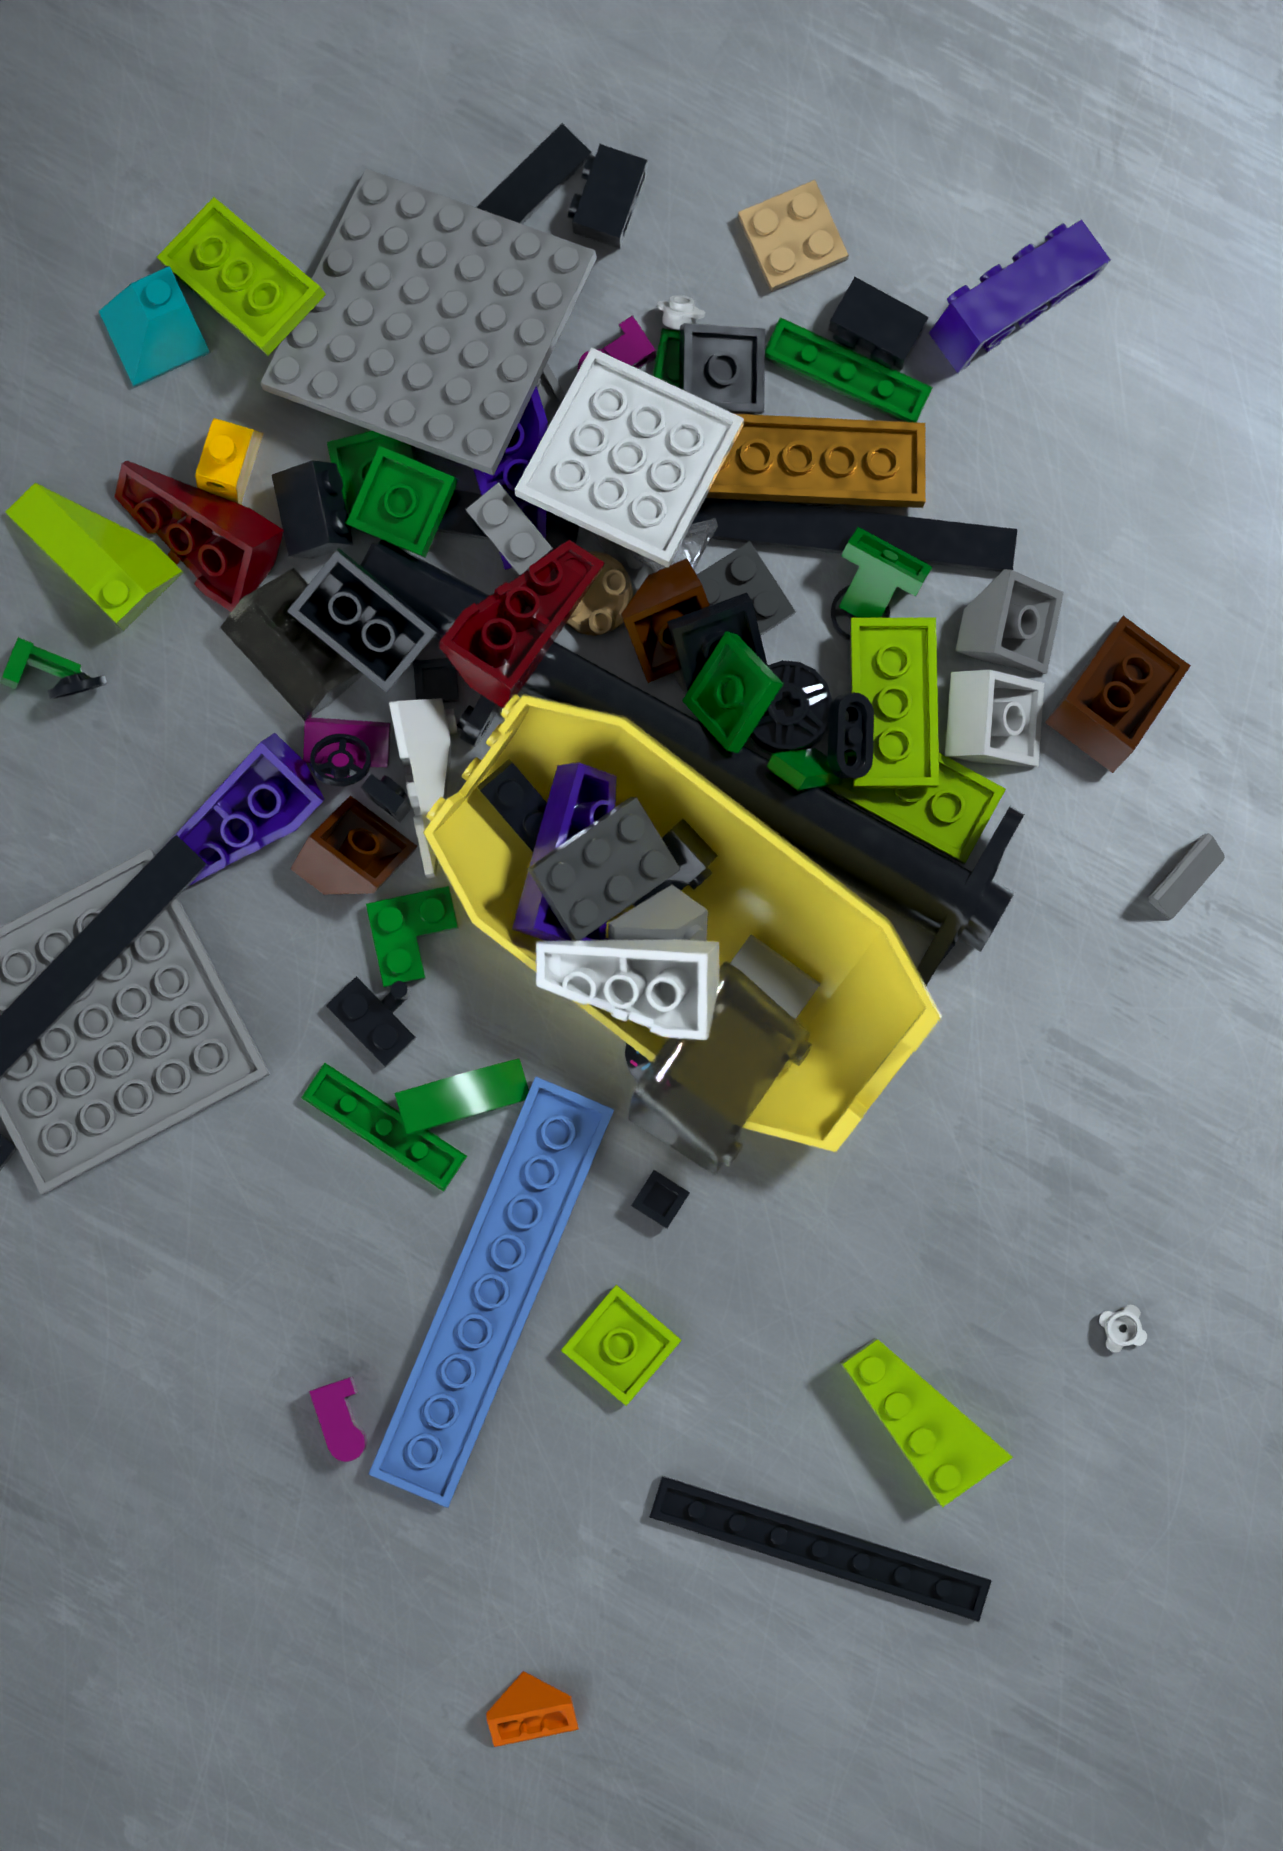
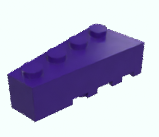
(1017, 292)
(575, 801)

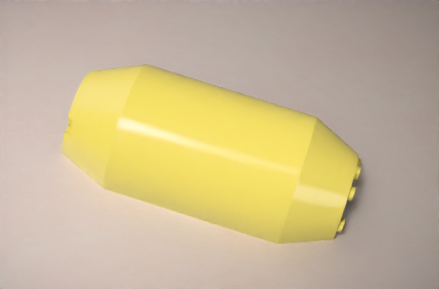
(869, 995)

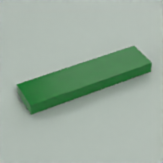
(846, 372)
(383, 1127)

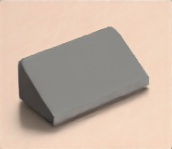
(1187, 876)
(775, 975)

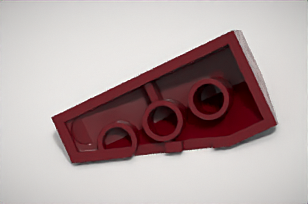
(214, 537)
(511, 630)

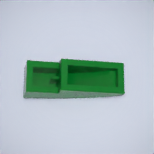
(462, 1096)

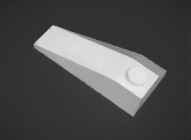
(425, 750)
(650, 982)

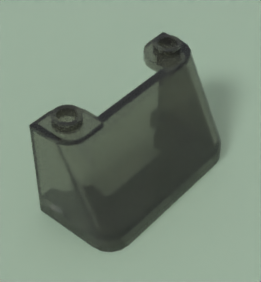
(706, 1090)

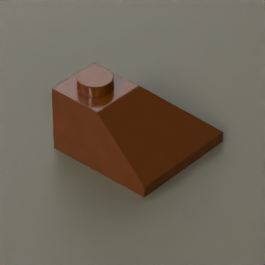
(660, 599)
(352, 852)

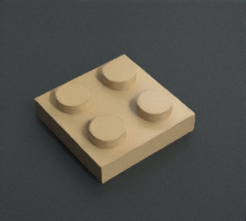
(793, 235)

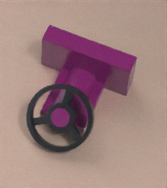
(345, 748)

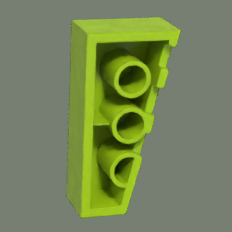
(930, 1431)

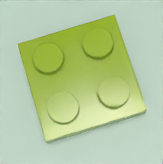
(621, 1345)

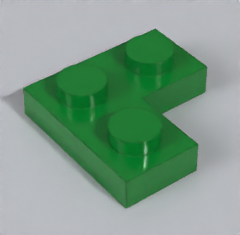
(397, 925)

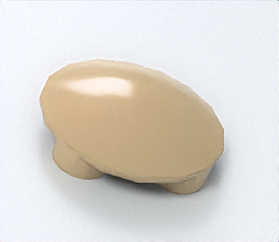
(605, 600)

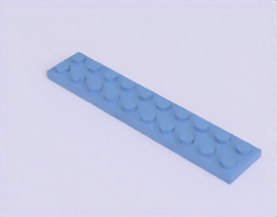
(491, 1292)

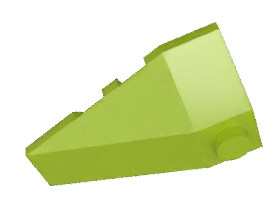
(102, 557)

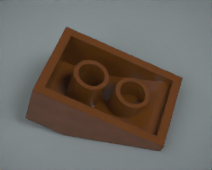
(1118, 694)

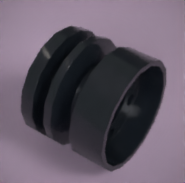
(808, 722)

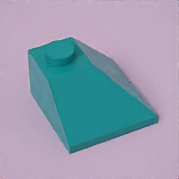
(153, 327)

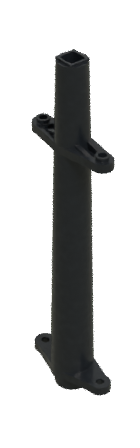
(827, 830)

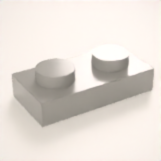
(509, 529)

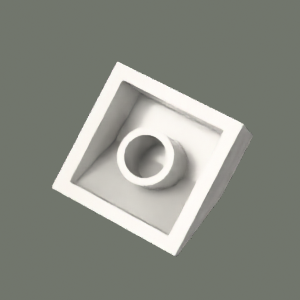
(994, 718)

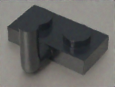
(373, 1019)

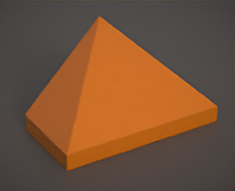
(530, 1711)

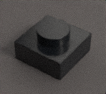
(436, 680)
(660, 1199)

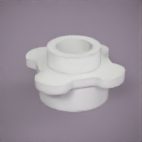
(679, 311)
(1134, 1334)

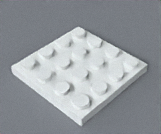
(629, 457)

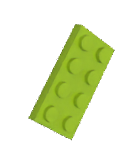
(241, 276)
(897, 671)
(941, 817)

